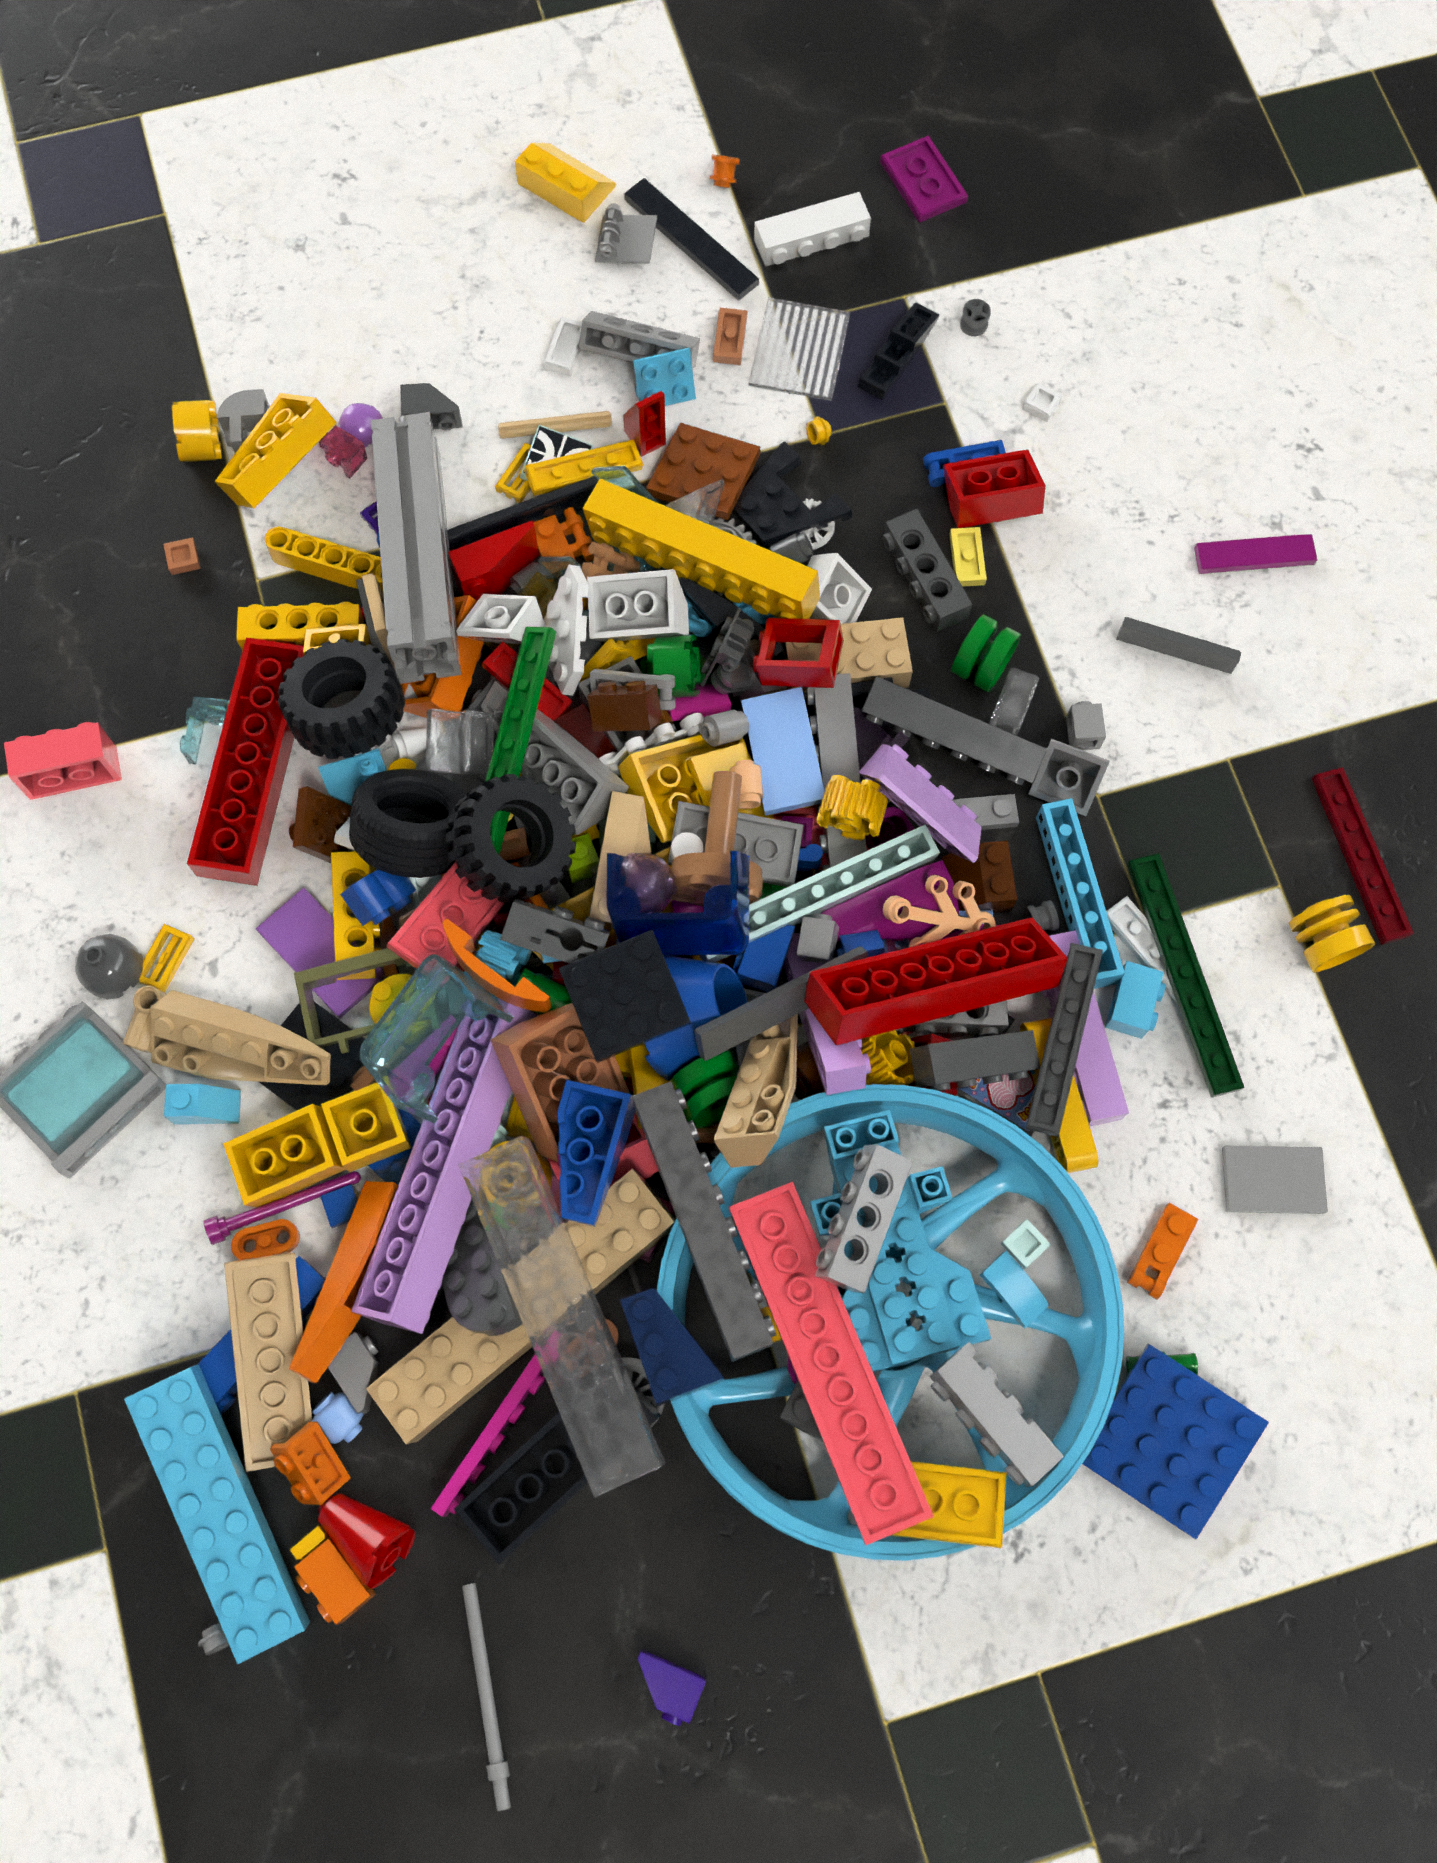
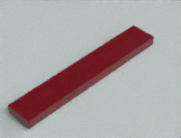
(1362, 856)

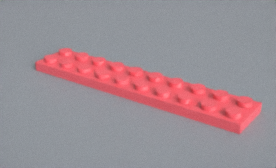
(830, 1365)

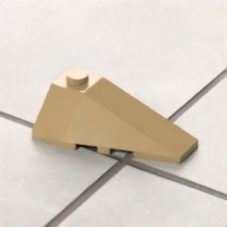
(624, 833)

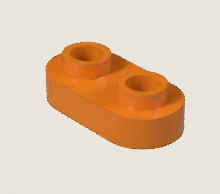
(266, 1239)

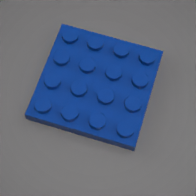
(1174, 1441)

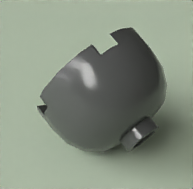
(108, 965)

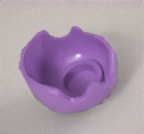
(357, 421)

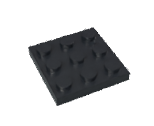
(624, 996)
(342, 1066)

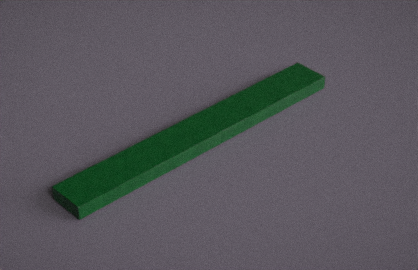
(1185, 976)

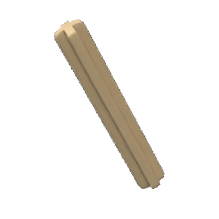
(558, 423)

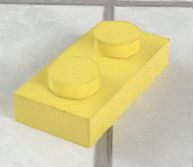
(968, 556)

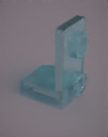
(202, 710)

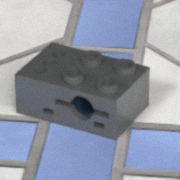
(553, 932)

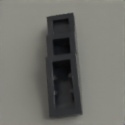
(898, 350)
(716, 609)

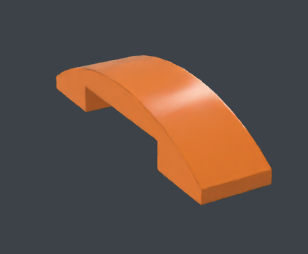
(522, 995)

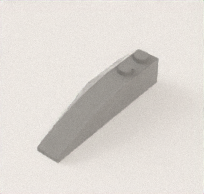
(563, 765)

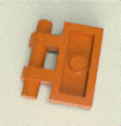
(552, 538)

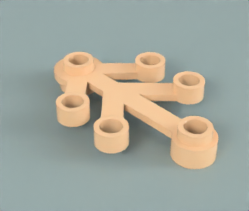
(947, 919)

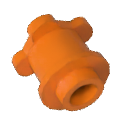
(724, 170)

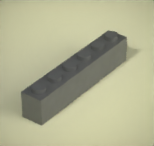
(953, 729)

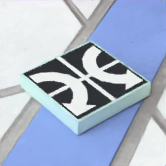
(552, 444)

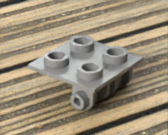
(625, 237)

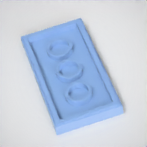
(784, 750)

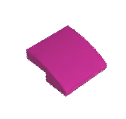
(707, 703)

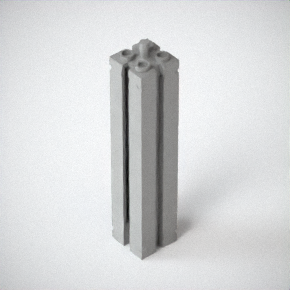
(414, 548)

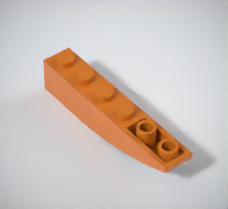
(332, 1315)

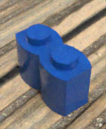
(376, 894)

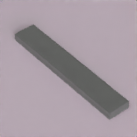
(761, 1012)
(1064, 1040)

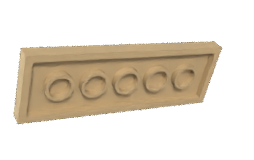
(264, 1341)

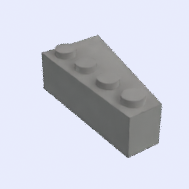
(995, 1417)

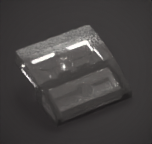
(459, 742)

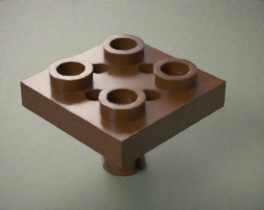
(314, 828)

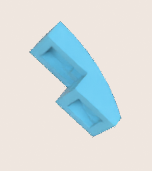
(1015, 1288)

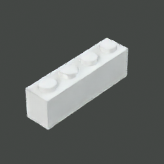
(812, 229)

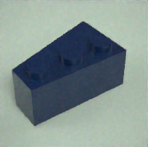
(666, 1349)

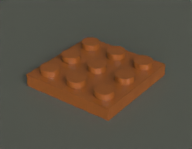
(701, 458)

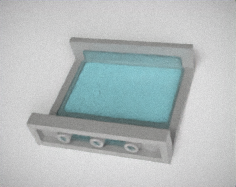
(76, 1089)

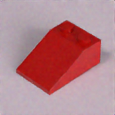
(490, 562)

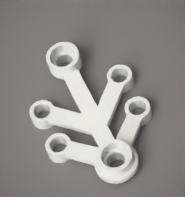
(662, 735)

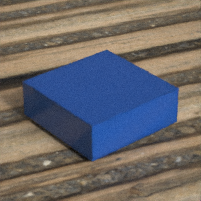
(339, 1205)

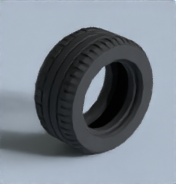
(399, 846)

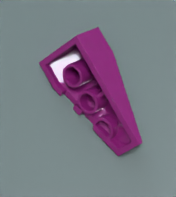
(866, 910)

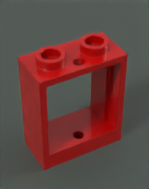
(799, 673)

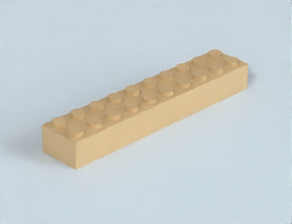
(459, 1363)

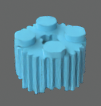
(502, 956)

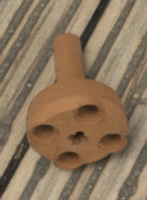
(703, 870)

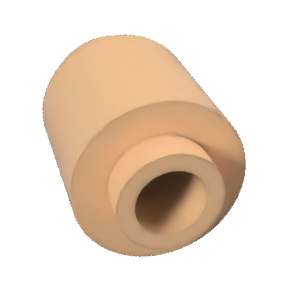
(751, 783)

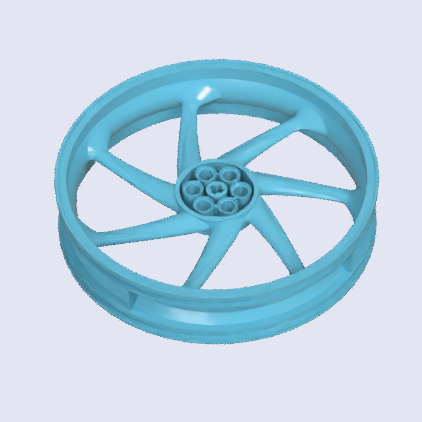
(1093, 1337)

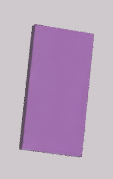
(305, 939)

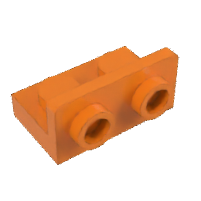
(310, 1465)

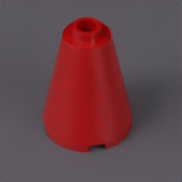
(365, 1538)

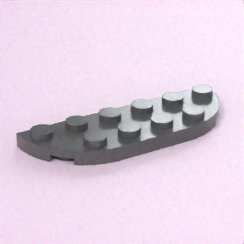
(476, 1284)

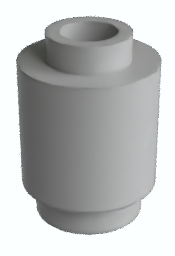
(724, 727)

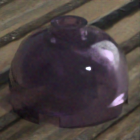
(650, 879)

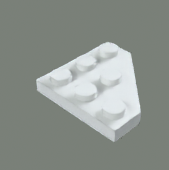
(566, 618)

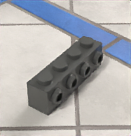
(975, 1059)

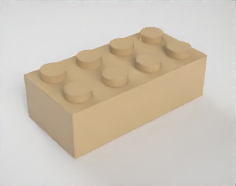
(867, 651)

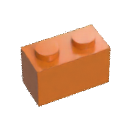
(332, 1583)

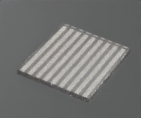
(799, 349)

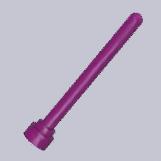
(219, 1228)

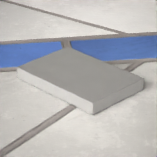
(1274, 1179)

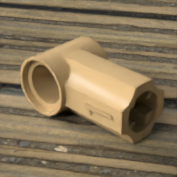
(139, 1030)

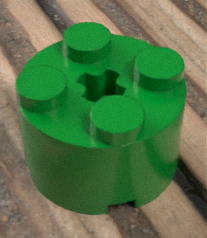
(678, 658)

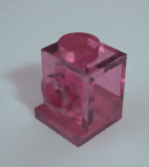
(343, 450)

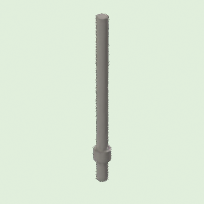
(497, 1767)

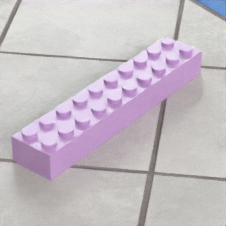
(432, 1191)

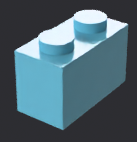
(1135, 1000)

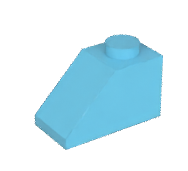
(201, 1104)

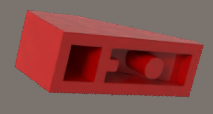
(646, 423)

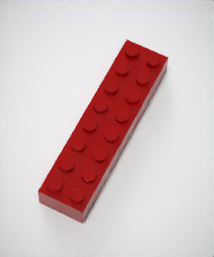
(246, 769)
(933, 980)

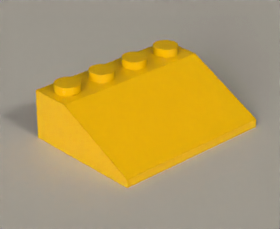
(665, 779)

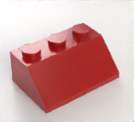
(994, 488)

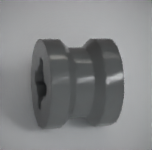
(975, 309)
(1044, 915)

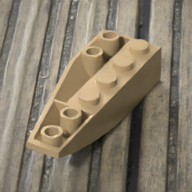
(231, 1044)
(760, 1096)

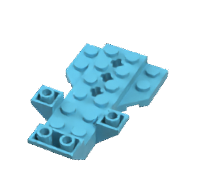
(941, 1288)

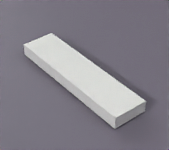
(1136, 934)

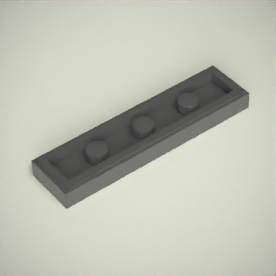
(1178, 645)

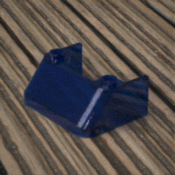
(716, 931)

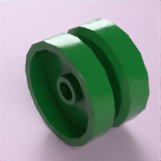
(982, 651)
(707, 1088)

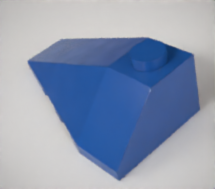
(591, 1139)

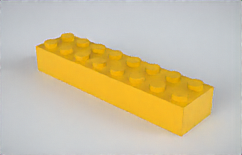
(701, 553)

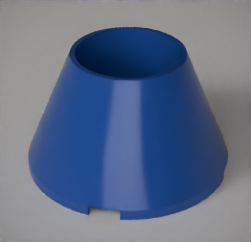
(707, 993)

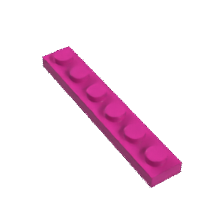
(490, 1439)

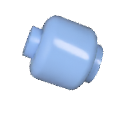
(337, 1418)

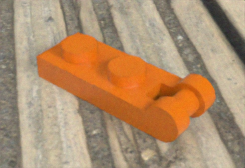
(1163, 1250)

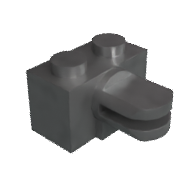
(743, 681)

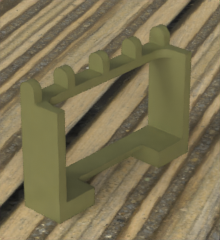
(326, 975)

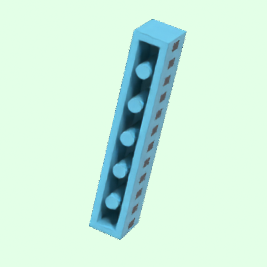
(1078, 886)

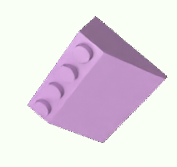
(923, 801)

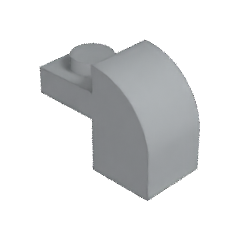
(241, 414)

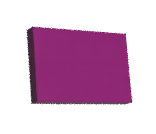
(923, 179)

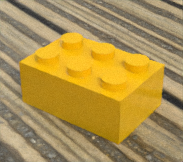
(283, 1156)

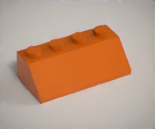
(447, 692)

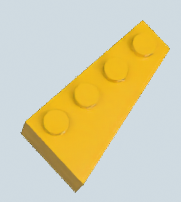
(274, 448)

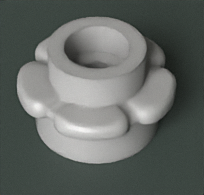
(213, 1639)

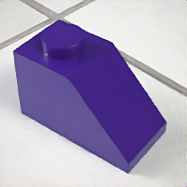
(671, 1687)

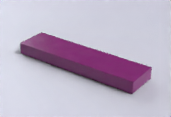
(1255, 553)

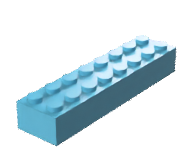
(218, 1513)

